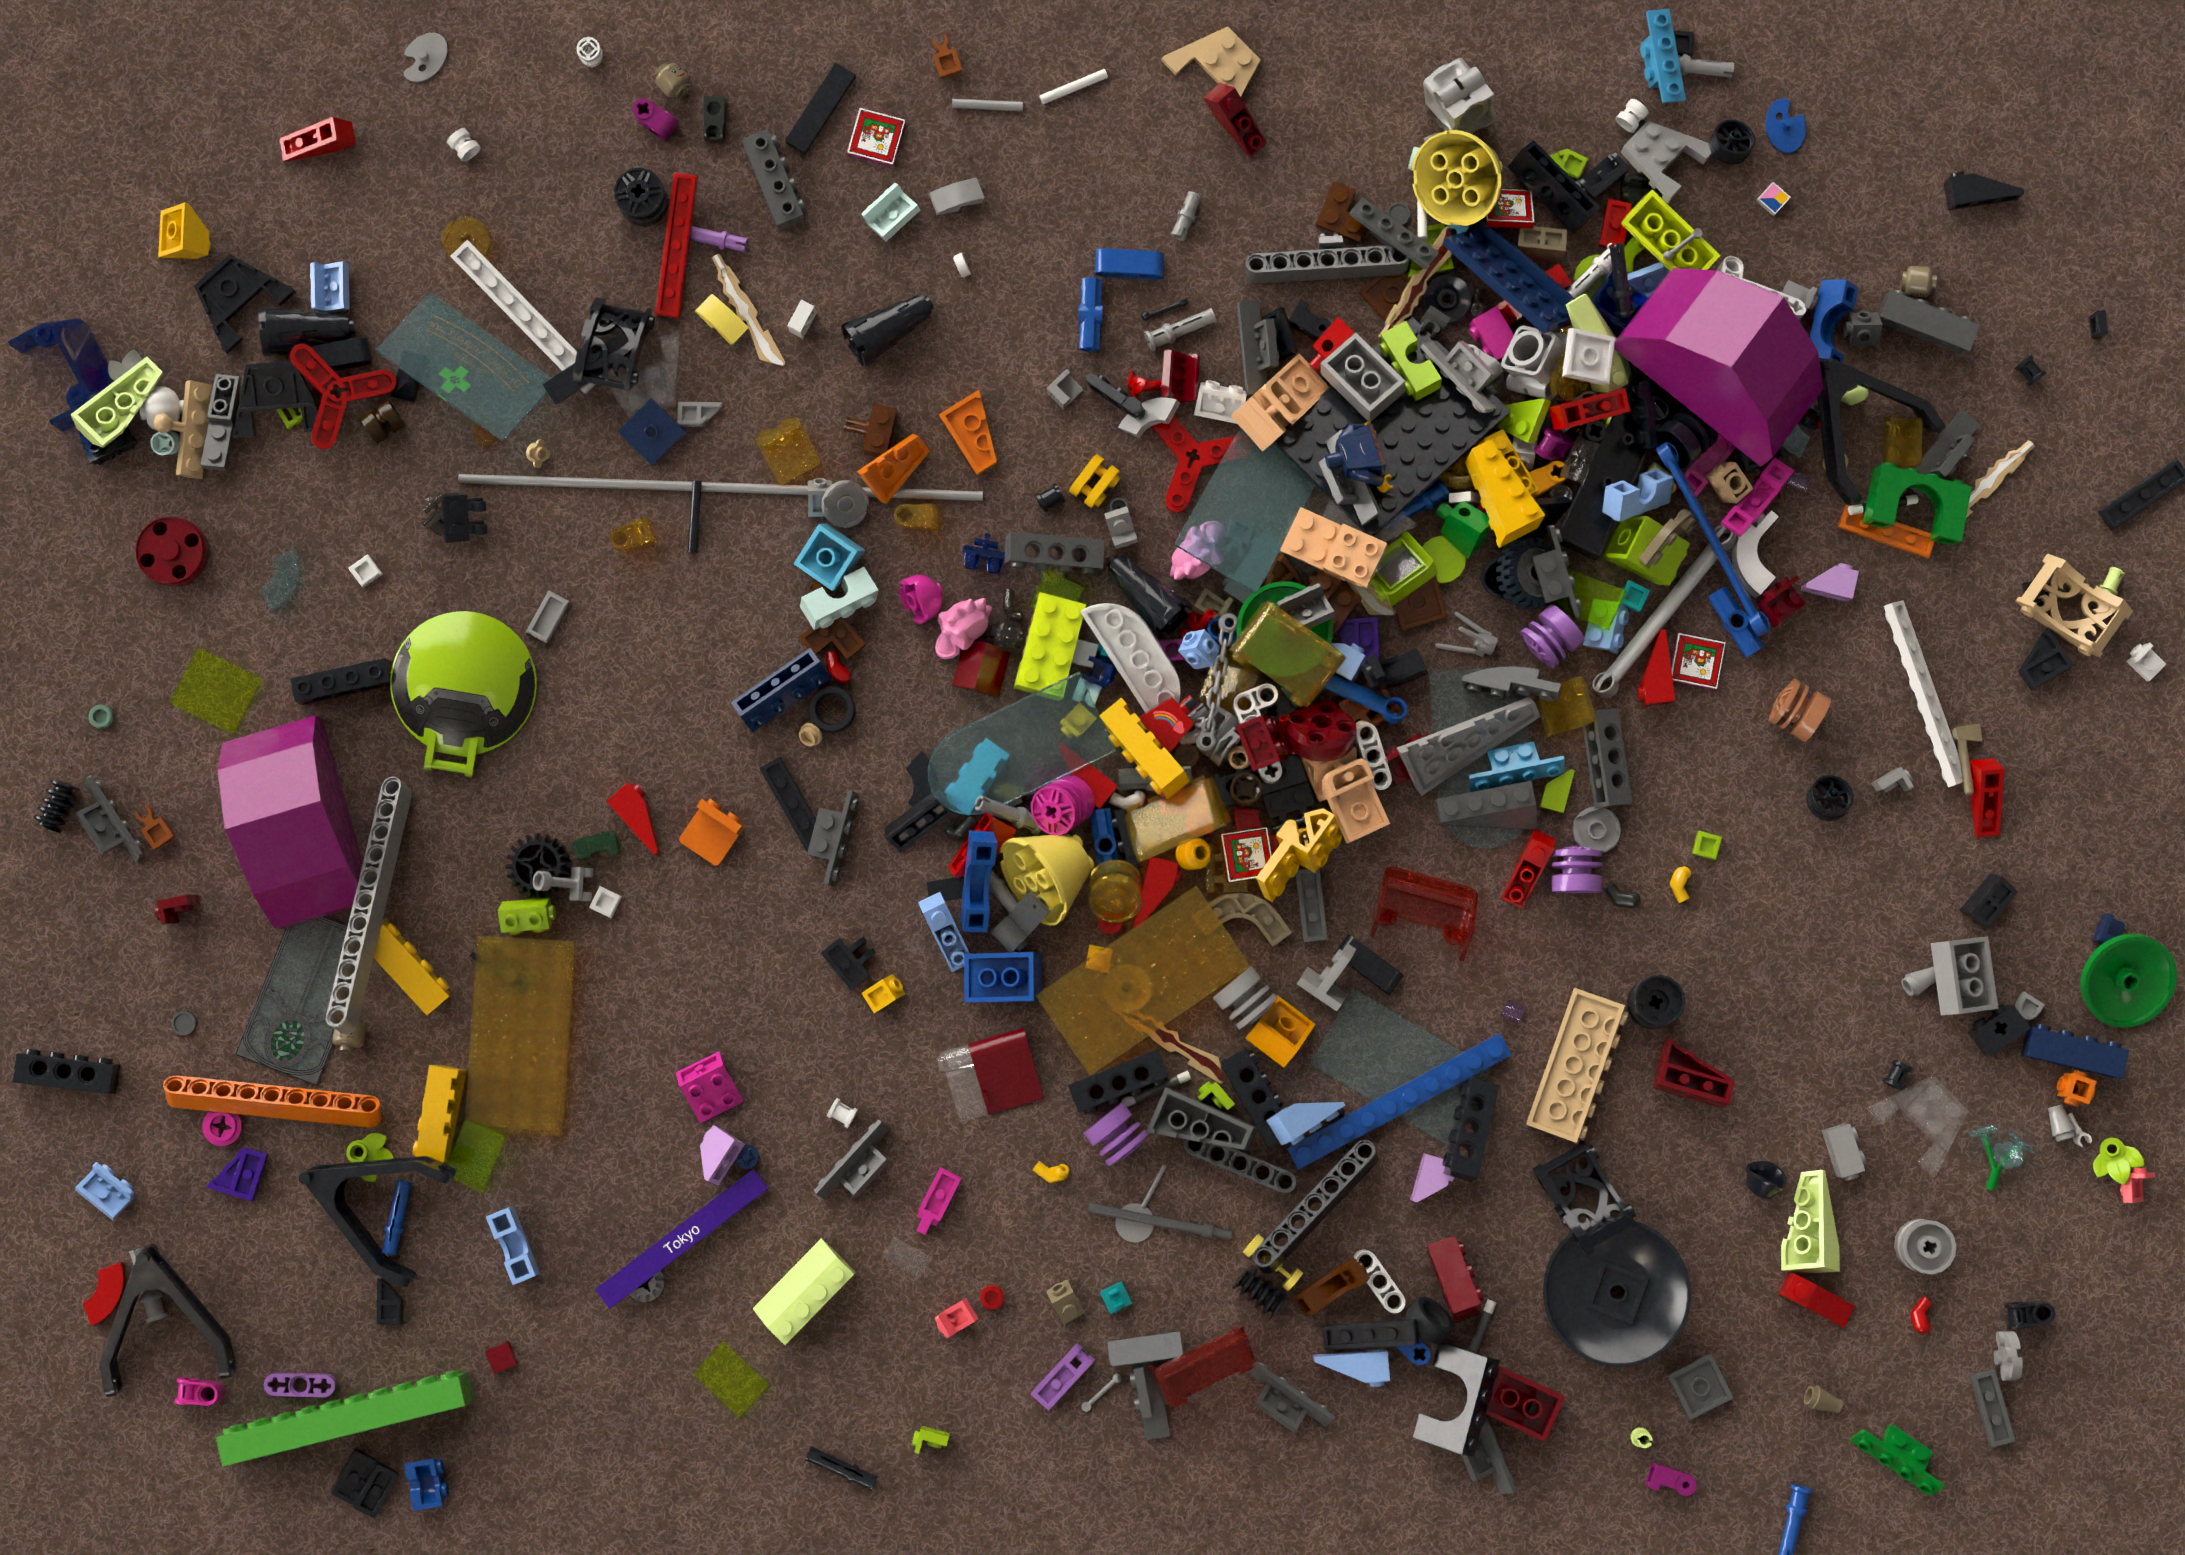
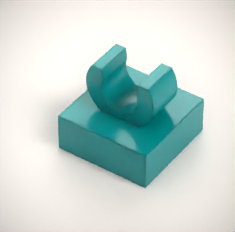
(1634, 596)
(1115, 1297)

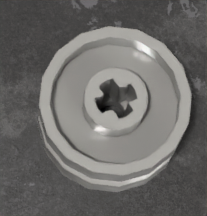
(1939, 1249)

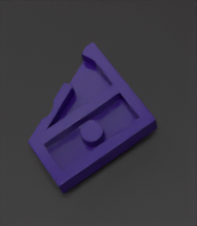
(1363, 633)

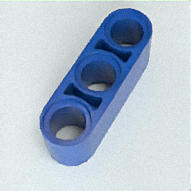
(1129, 263)

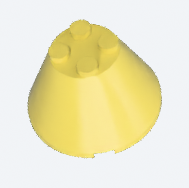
(1457, 178)
(1049, 868)

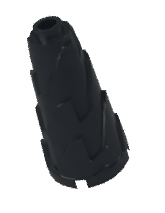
(882, 328)
(284, 329)
(1155, 603)

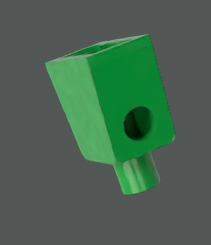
(1464, 527)

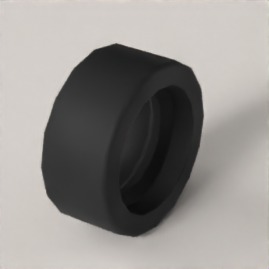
(832, 691)
(1432, 1320)

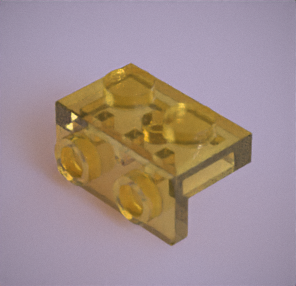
(1903, 441)

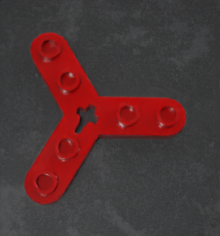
(332, 408)
(1185, 478)

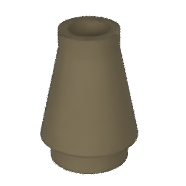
(1820, 1399)

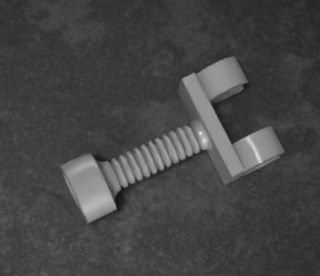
(543, 881)

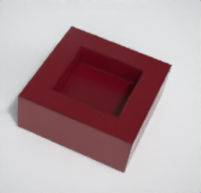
(501, 1357)

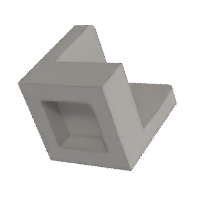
(1064, 389)

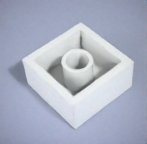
(802, 319)

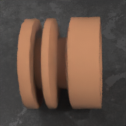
(1801, 711)

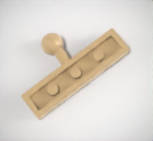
(191, 429)

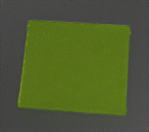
(215, 690)

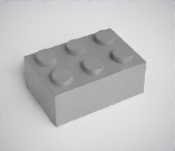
(1362, 377)
(1964, 976)

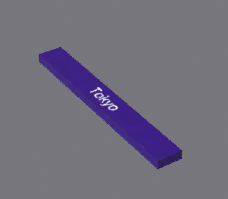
(681, 1239)

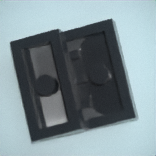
(364, 1483)

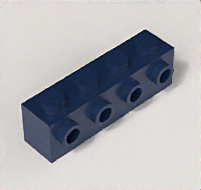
(781, 690)
(2074, 1052)

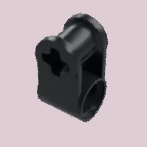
(2024, 1314)

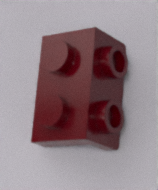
(1180, 376)

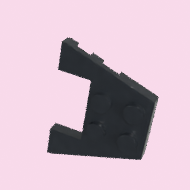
(229, 289)
(269, 388)

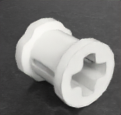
(842, 1113)

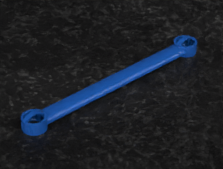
(1671, 461)
(1343, 687)

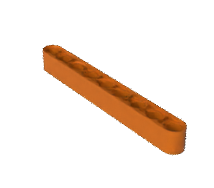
(272, 1101)

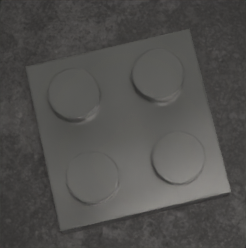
(1699, 1386)

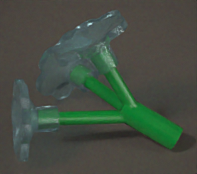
(2005, 1154)

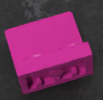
(708, 1087)

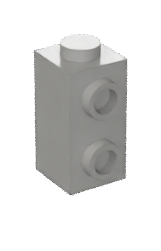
(1844, 1151)

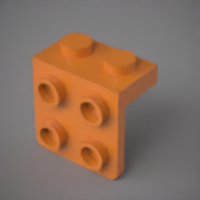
(711, 832)

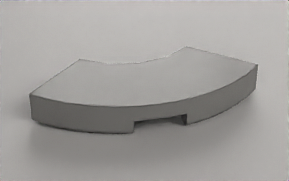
(1156, 411)

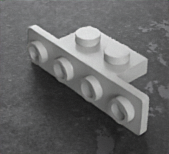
(1465, 370)

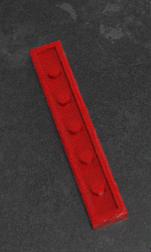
(676, 245)

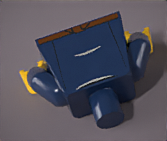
(1360, 456)

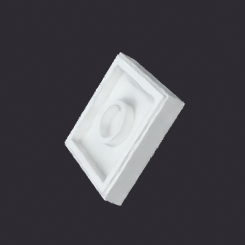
(1588, 356)

